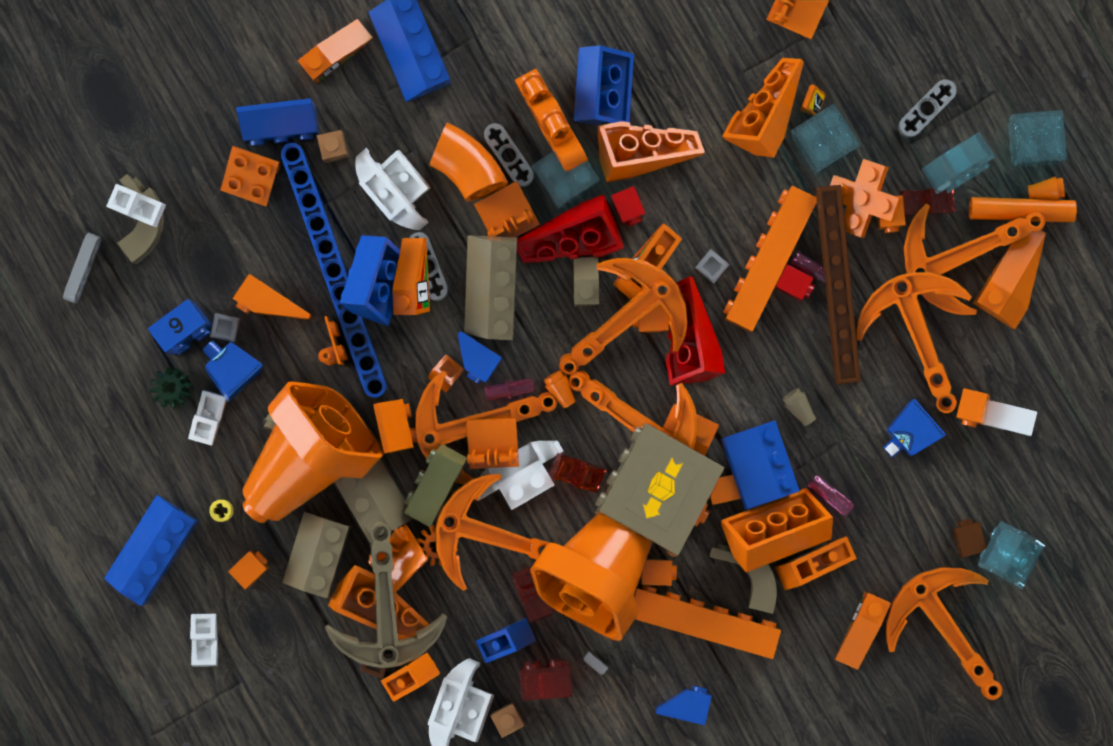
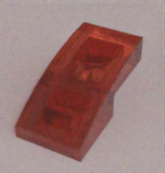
(939, 203)
(577, 472)
(533, 604)

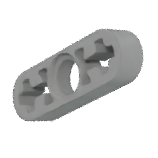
(934, 91)
(506, 165)
(82, 268)
(440, 281)

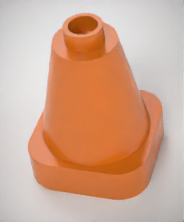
(310, 448)
(594, 576)

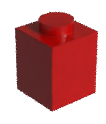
(628, 206)
(794, 283)

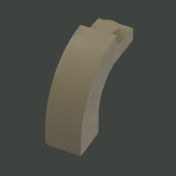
(144, 237)
(763, 583)

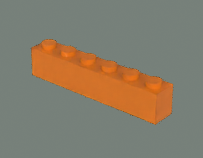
(771, 258)
(706, 623)

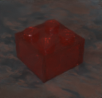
(545, 680)

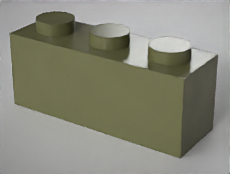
(434, 484)

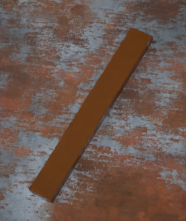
(837, 284)

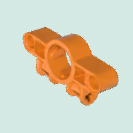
(551, 120)

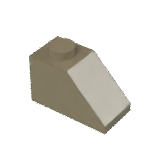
(586, 282)

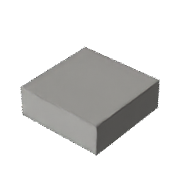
(712, 266)
(224, 327)
(595, 663)

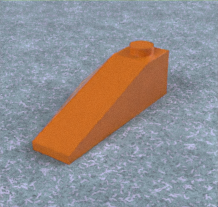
(766, 117)
(637, 150)
(1011, 283)
(357, 600)

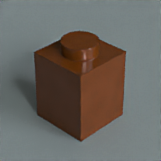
(969, 538)

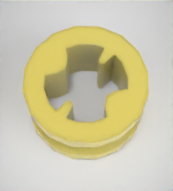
(217, 517)

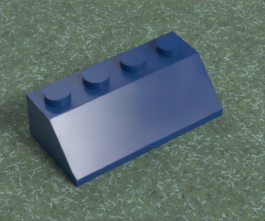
(409, 47)
(150, 550)

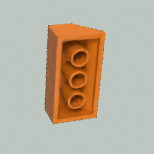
(777, 529)

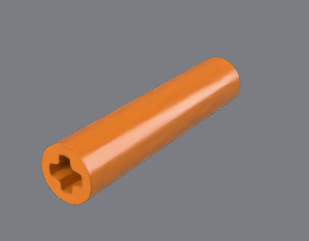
(1014, 208)

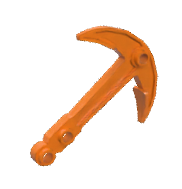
(916, 257)
(645, 301)
(911, 311)
(685, 430)
(450, 431)
(469, 528)
(931, 605)

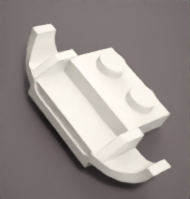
(393, 187)
(528, 479)
(459, 706)

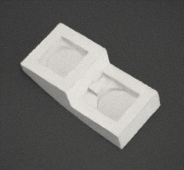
(136, 205)
(208, 417)
(1010, 418)
(204, 640)

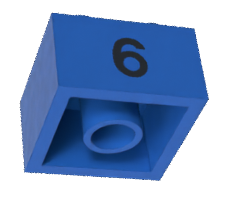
(180, 328)

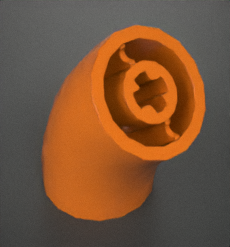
(467, 164)

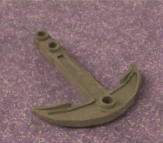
(387, 637)

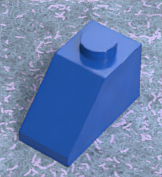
(477, 359)
(506, 640)
(687, 705)

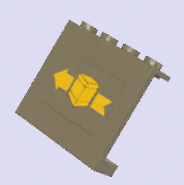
(659, 488)

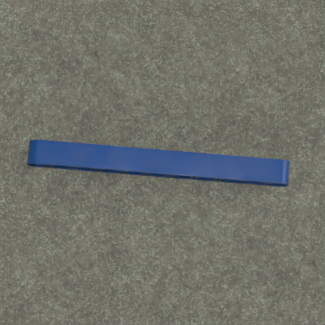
(326, 234)

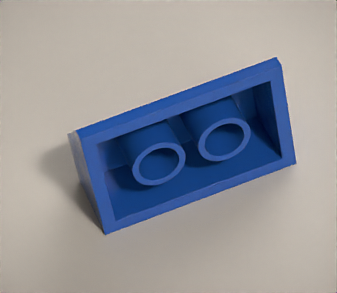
(603, 85)
(278, 122)
(372, 280)
(760, 465)

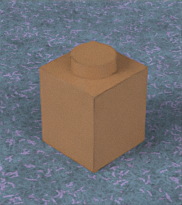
(333, 146)
(507, 719)

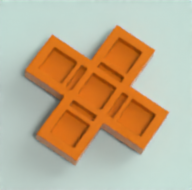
(866, 198)

